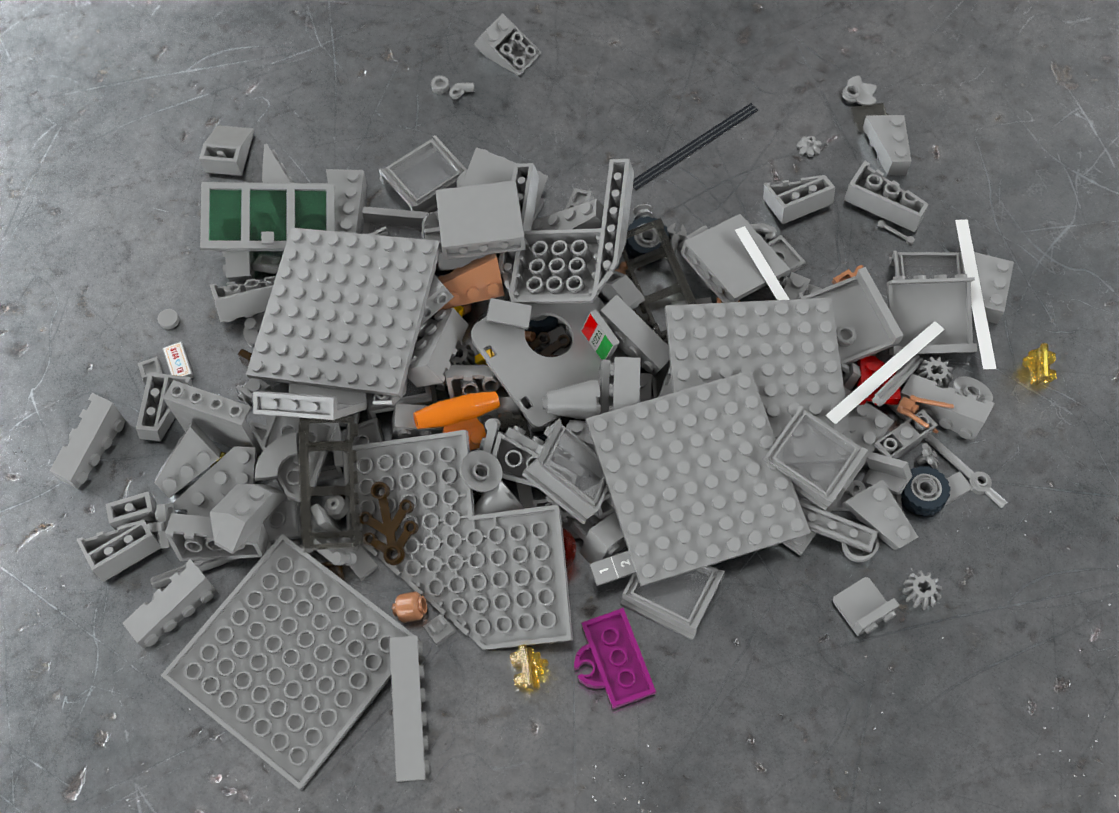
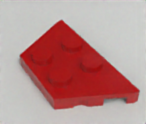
(868, 367)

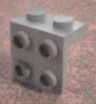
(864, 606)

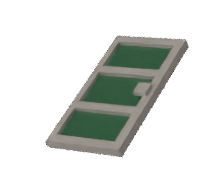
(262, 214)

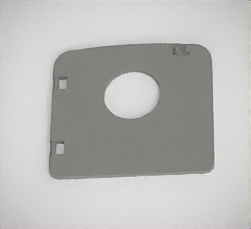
(532, 375)

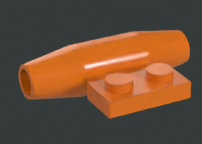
(459, 414)

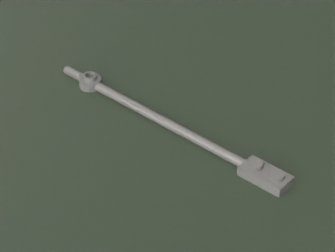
(978, 488)

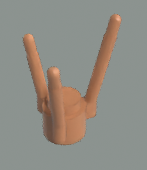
(909, 408)

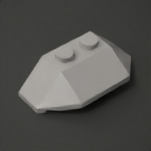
(242, 513)

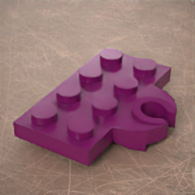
(614, 659)

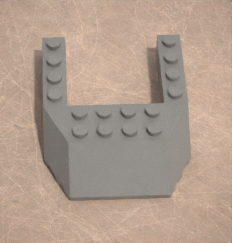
(568, 262)

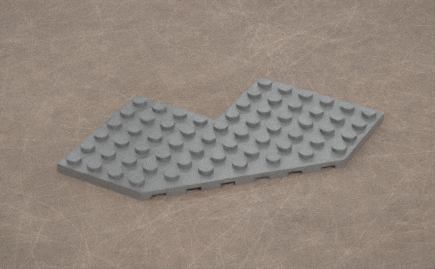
(487, 573)

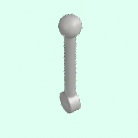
(909, 240)

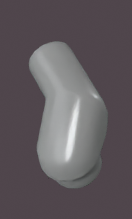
(460, 88)
(765, 228)

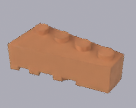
(474, 282)

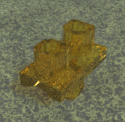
(1038, 364)
(531, 665)

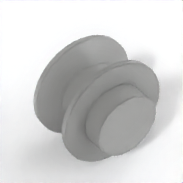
(642, 211)
(336, 507)

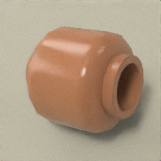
(409, 607)

